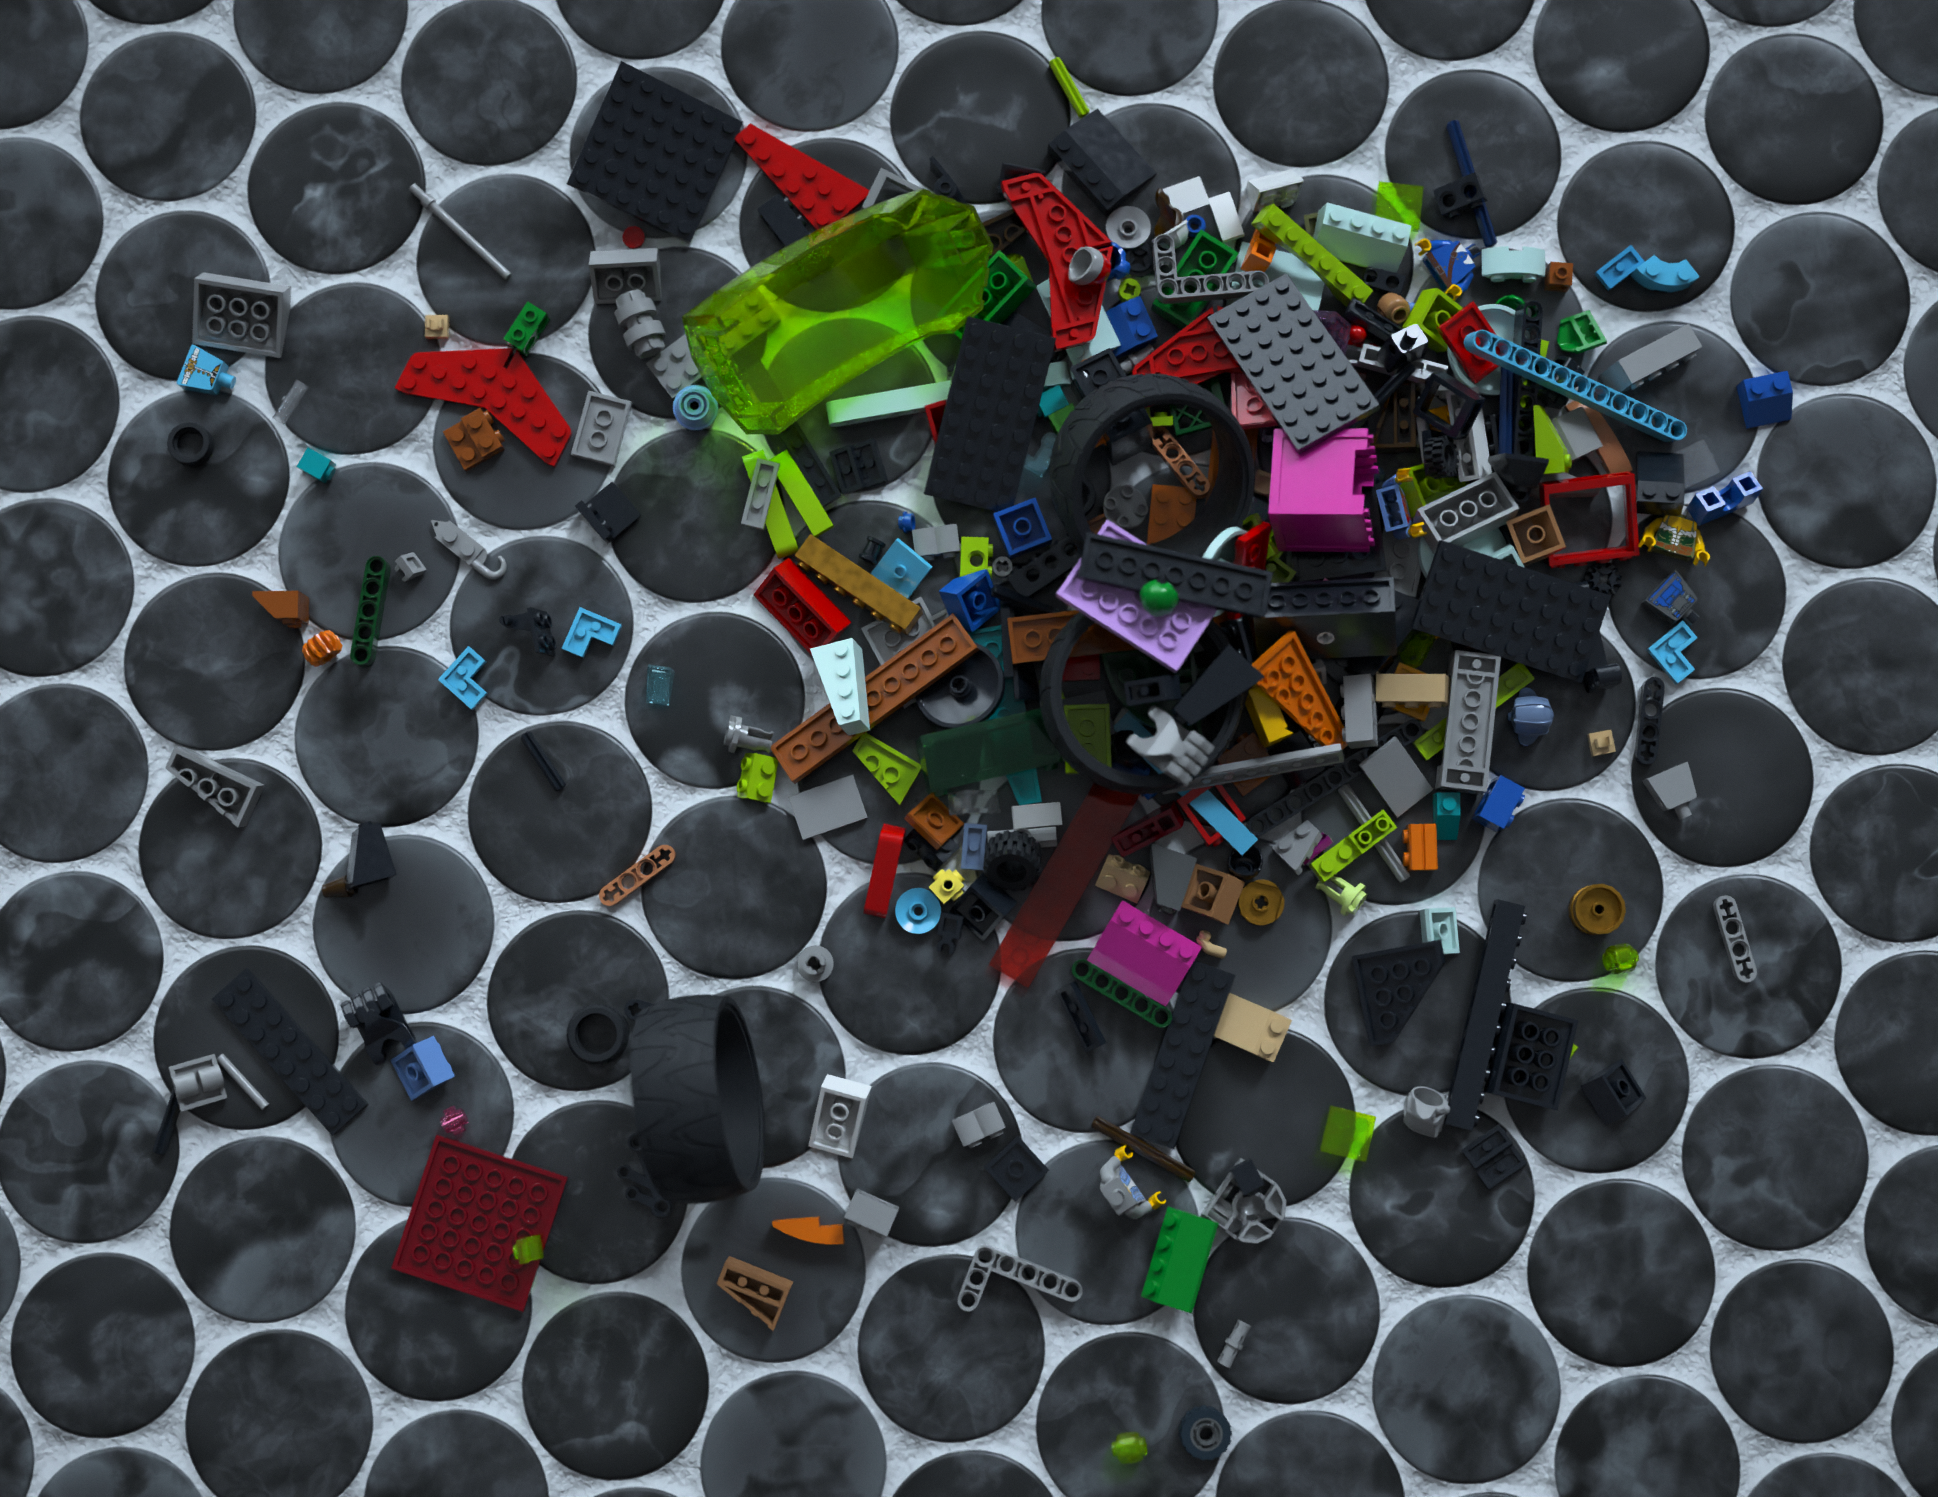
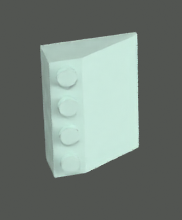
(1301, 275)

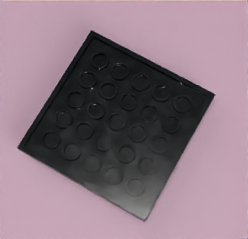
(654, 152)

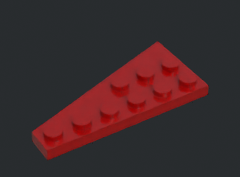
(809, 185)

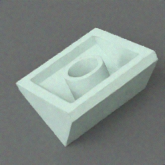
(1440, 925)

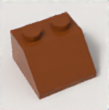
(285, 606)

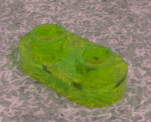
(1417, 647)

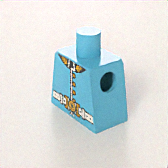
(204, 373)

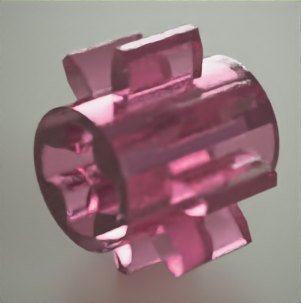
(454, 1120)

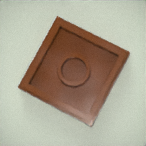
(933, 821)

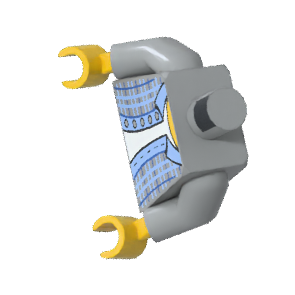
(1122, 1191)

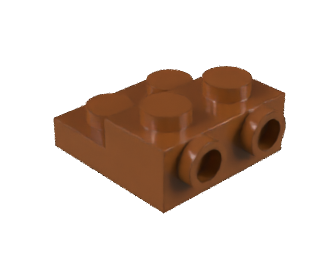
(474, 439)
(1247, 748)

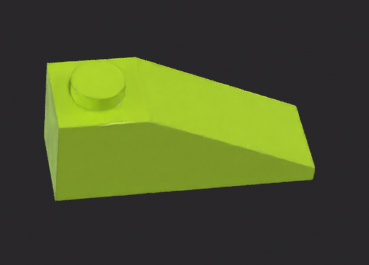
(1549, 444)

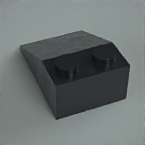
(1659, 483)

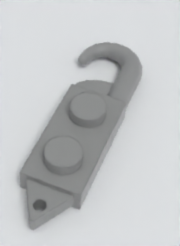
(466, 548)

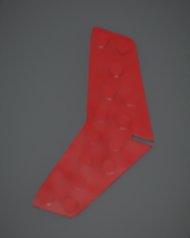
(1059, 232)
(1191, 354)
(483, 381)

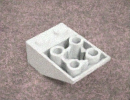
(1275, 189)

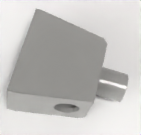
(1673, 789)

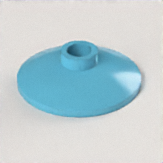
(918, 898)

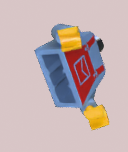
(1395, 507)

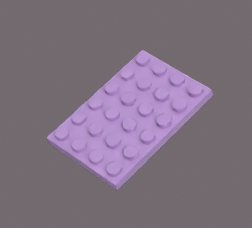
(1120, 611)

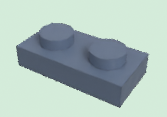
(973, 846)

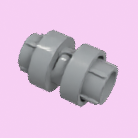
(643, 333)

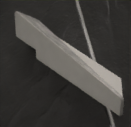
(1367, 358)

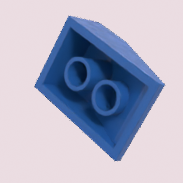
(1131, 326)

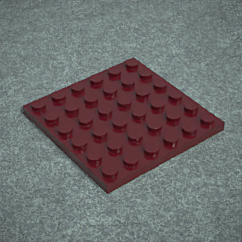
(469, 1219)

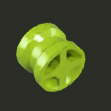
(1125, 293)

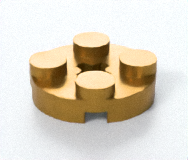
(1271, 895)

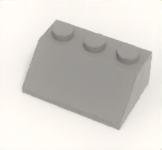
(623, 271)

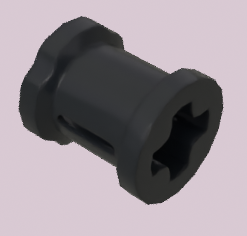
(872, 542)

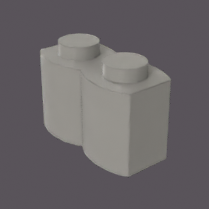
(937, 542)
(979, 1124)

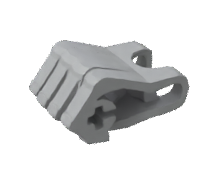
(1172, 748)

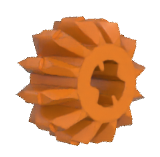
(322, 648)

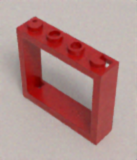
(1603, 555)

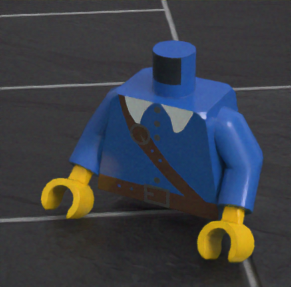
(1449, 264)

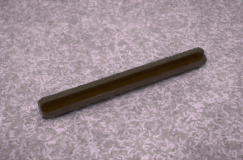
(1143, 1149)

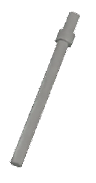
(430, 203)

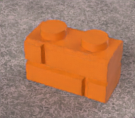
(1421, 847)

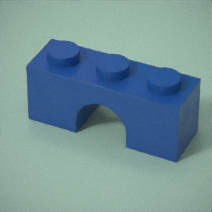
(1714, 504)

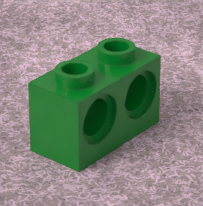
(526, 329)

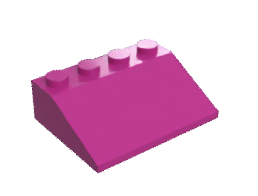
(1144, 953)

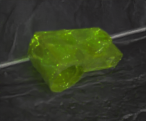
(528, 1249)

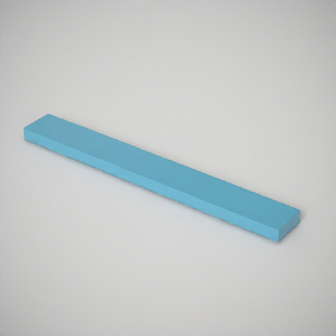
(1206, 804)

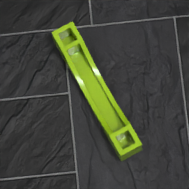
(1285, 232)

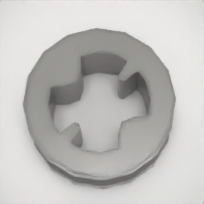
(1002, 560)

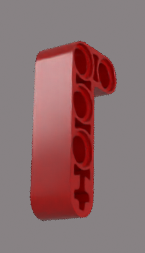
(884, 870)

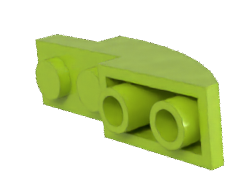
(1352, 846)

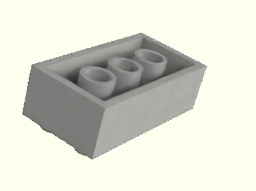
(1467, 512)

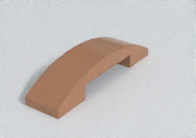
(1611, 453)

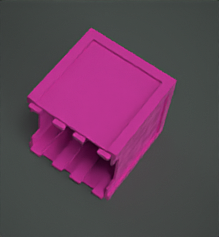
(1319, 495)

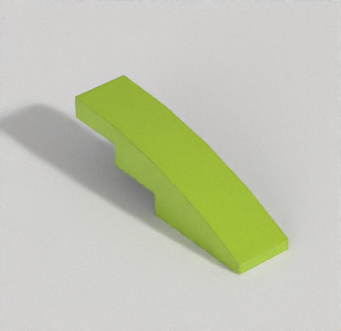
(802, 495)

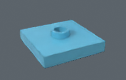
(902, 569)

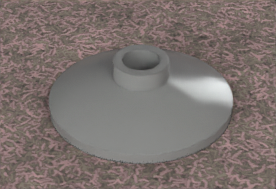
(1130, 218)

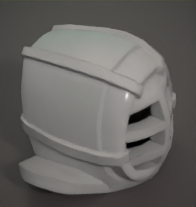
(1425, 1111)

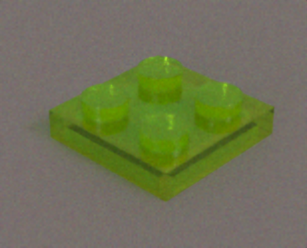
(1400, 203)
(1347, 1133)

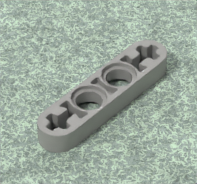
(1730, 940)

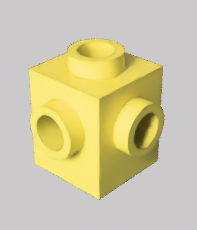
(941, 892)

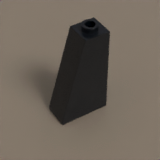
(1220, 682)

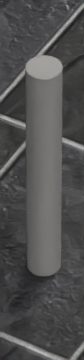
(242, 1081)

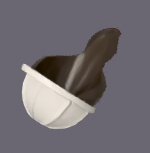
(1170, 221)

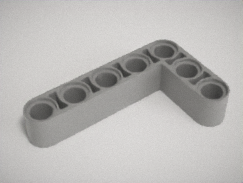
(1199, 282)
(1015, 1273)

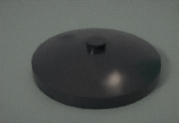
(965, 693)

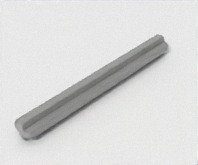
(1382, 846)

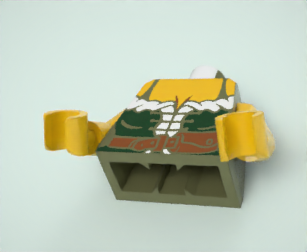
(1675, 538)

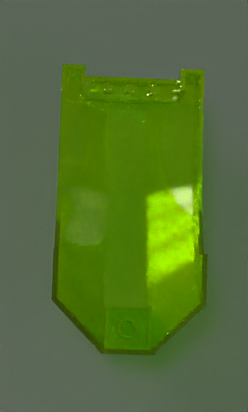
(838, 306)

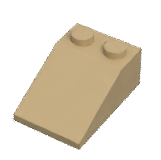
(1252, 1027)

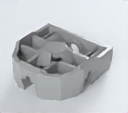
(1240, 1207)

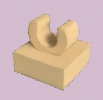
(436, 326)
(1601, 743)

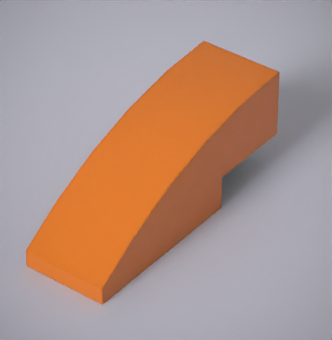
(810, 1230)

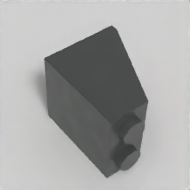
(1170, 877)

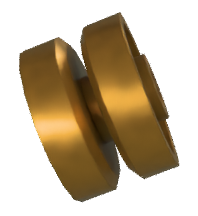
(1610, 911)

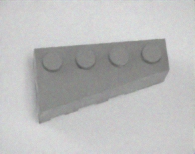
(1651, 360)
(220, 786)

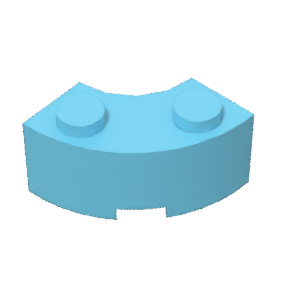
(1665, 276)

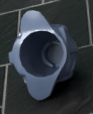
(1530, 716)

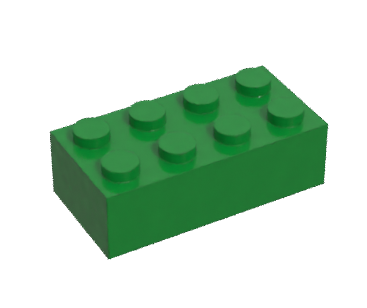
(1203, 257)

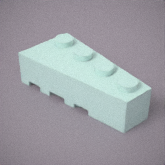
(844, 681)

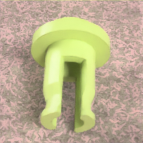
(1351, 897)

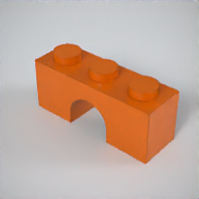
(1259, 253)

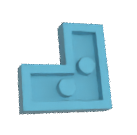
(589, 626)
(1668, 652)
(459, 678)

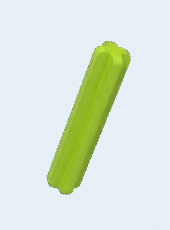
(1069, 87)

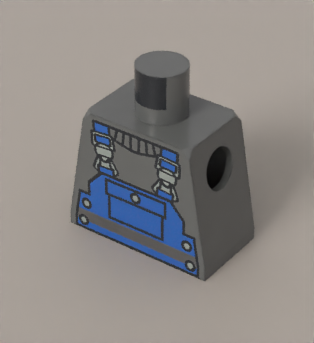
(1672, 600)

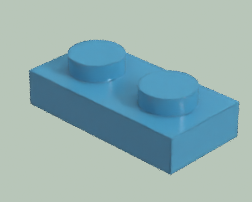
(1619, 268)

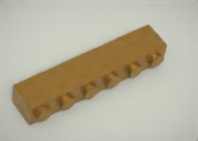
(858, 584)

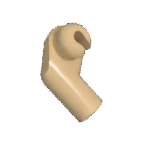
(1208, 947)

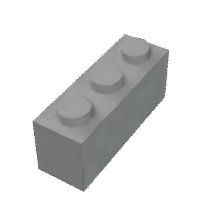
(1359, 711)

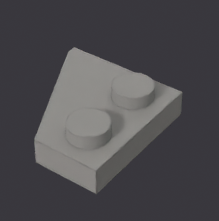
(1298, 846)

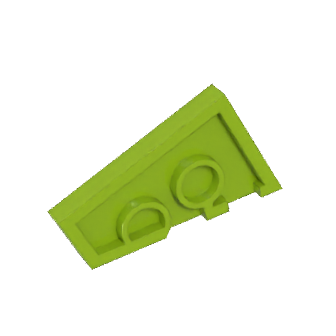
(888, 766)

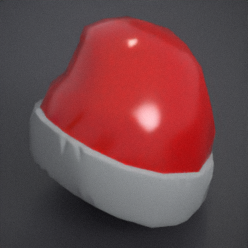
(1089, 267)

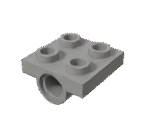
(197, 1082)

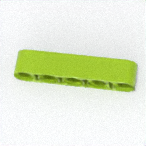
(777, 520)

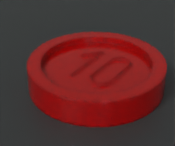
(633, 237)

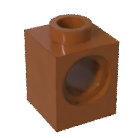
(1558, 276)

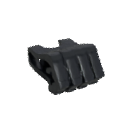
(377, 1019)

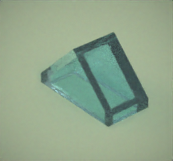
(659, 684)

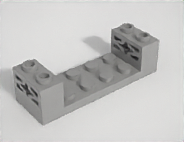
(1469, 722)

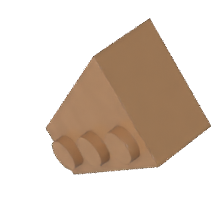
(756, 1289)

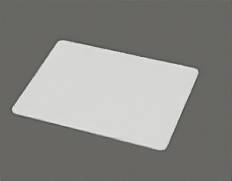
(1187, 195)

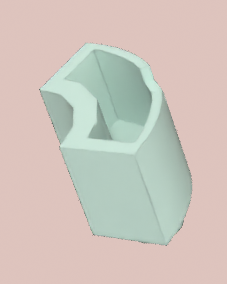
(1502, 264)

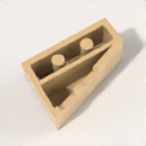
(1412, 690)

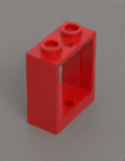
(1193, 794)

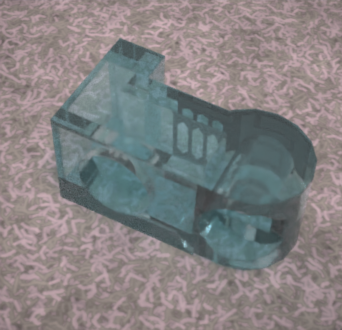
(1041, 460)

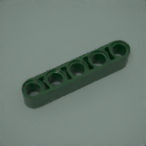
(374, 622)
(1133, 995)

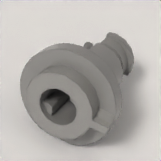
(746, 736)
(822, 955)

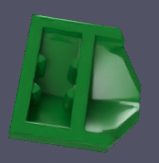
(1580, 333)

